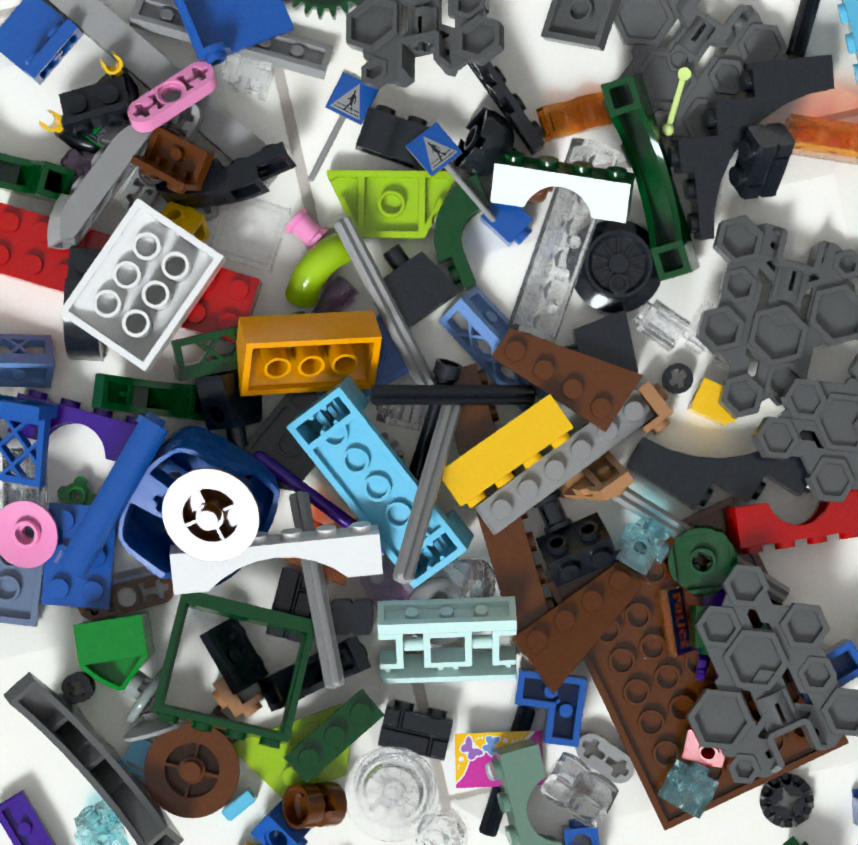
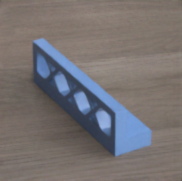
(484, 323)
(22, 367)

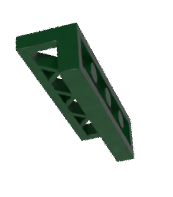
(210, 365)

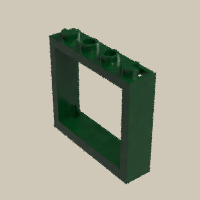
(251, 614)

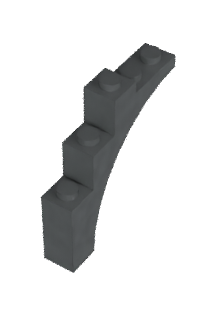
(95, 760)

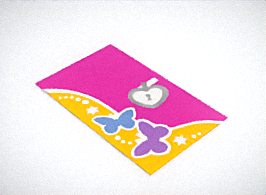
(475, 752)

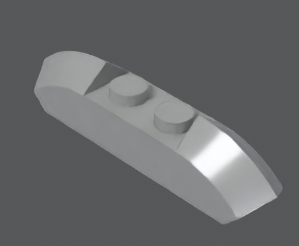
(92, 193)

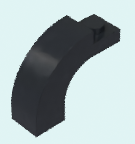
(78, 342)
(276, 685)

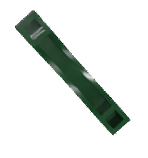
(639, 133)

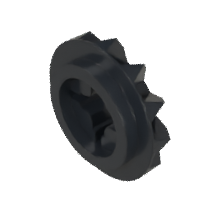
(772, 793)

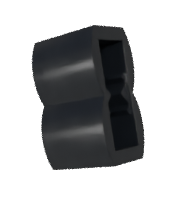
(387, 135)

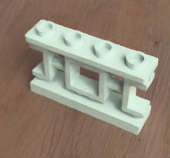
(447, 620)

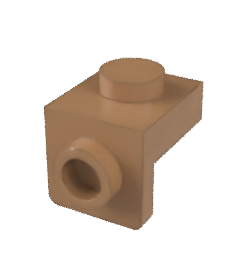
(656, 400)
(235, 702)

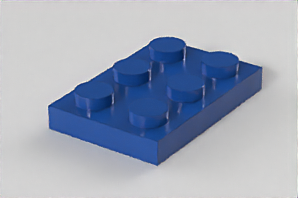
(66, 588)

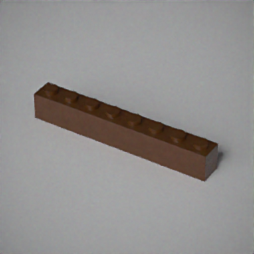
(511, 547)

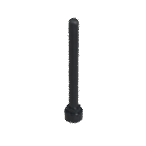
(445, 374)

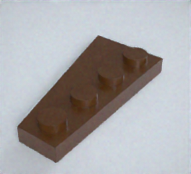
(575, 380)
(571, 629)

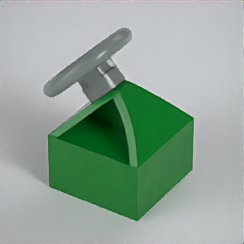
(115, 653)

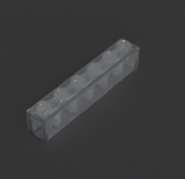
(559, 251)

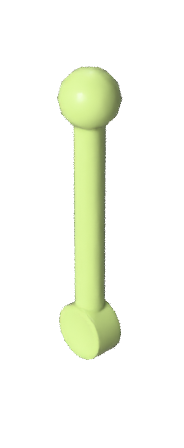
(683, 74)

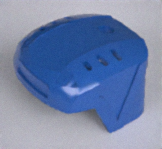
(183, 451)

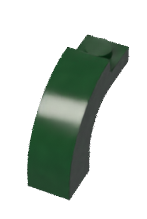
(34, 178)
(145, 396)

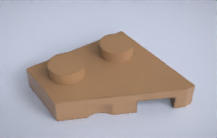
(598, 481)

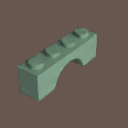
(518, 771)

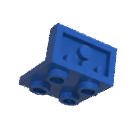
(37, 38)

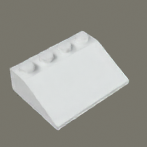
(142, 285)

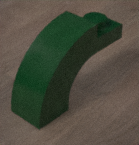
(448, 230)

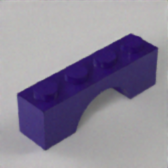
(111, 431)

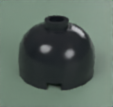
(487, 138)

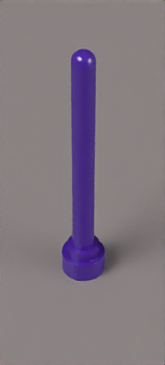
(316, 498)

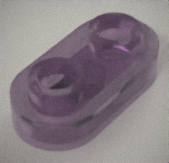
(386, 590)

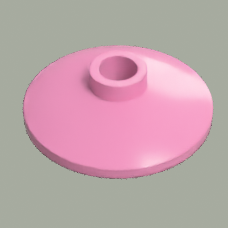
(16, 545)

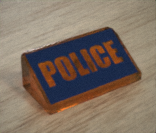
(674, 621)

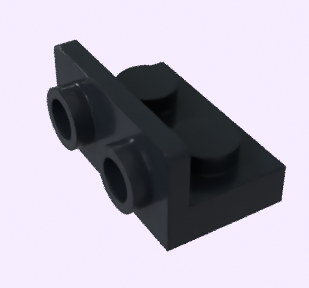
(95, 106)
(234, 655)

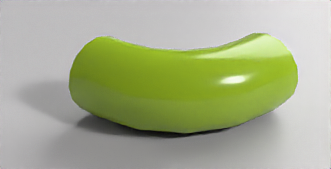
(315, 270)

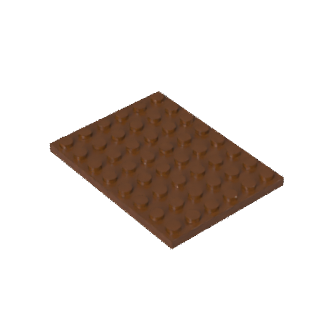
(653, 692)

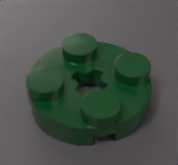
(690, 574)

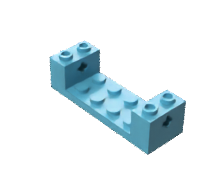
(373, 477)

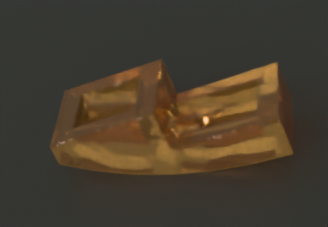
(573, 116)

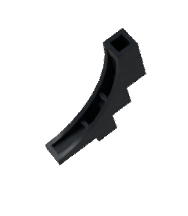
(707, 157)
(689, 477)

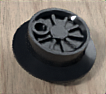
(618, 268)

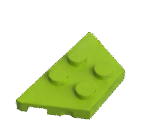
(391, 201)
(272, 766)

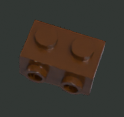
(175, 160)

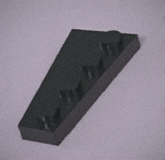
(510, 106)

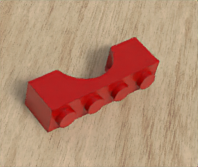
(757, 525)

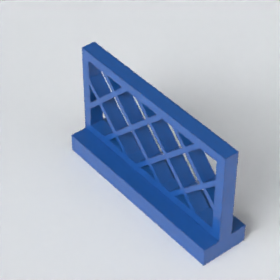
(27, 412)

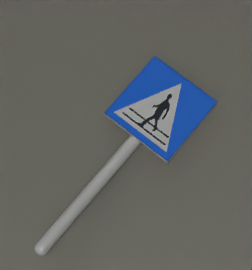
(350, 101)
(436, 151)

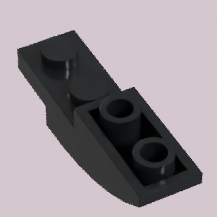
(236, 182)

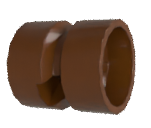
(314, 805)

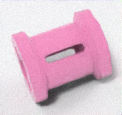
(306, 229)

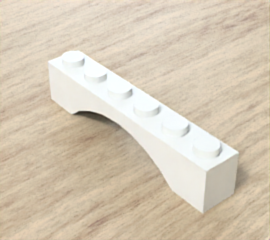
(349, 550)

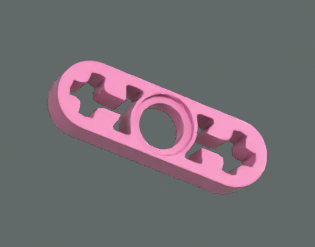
(168, 110)

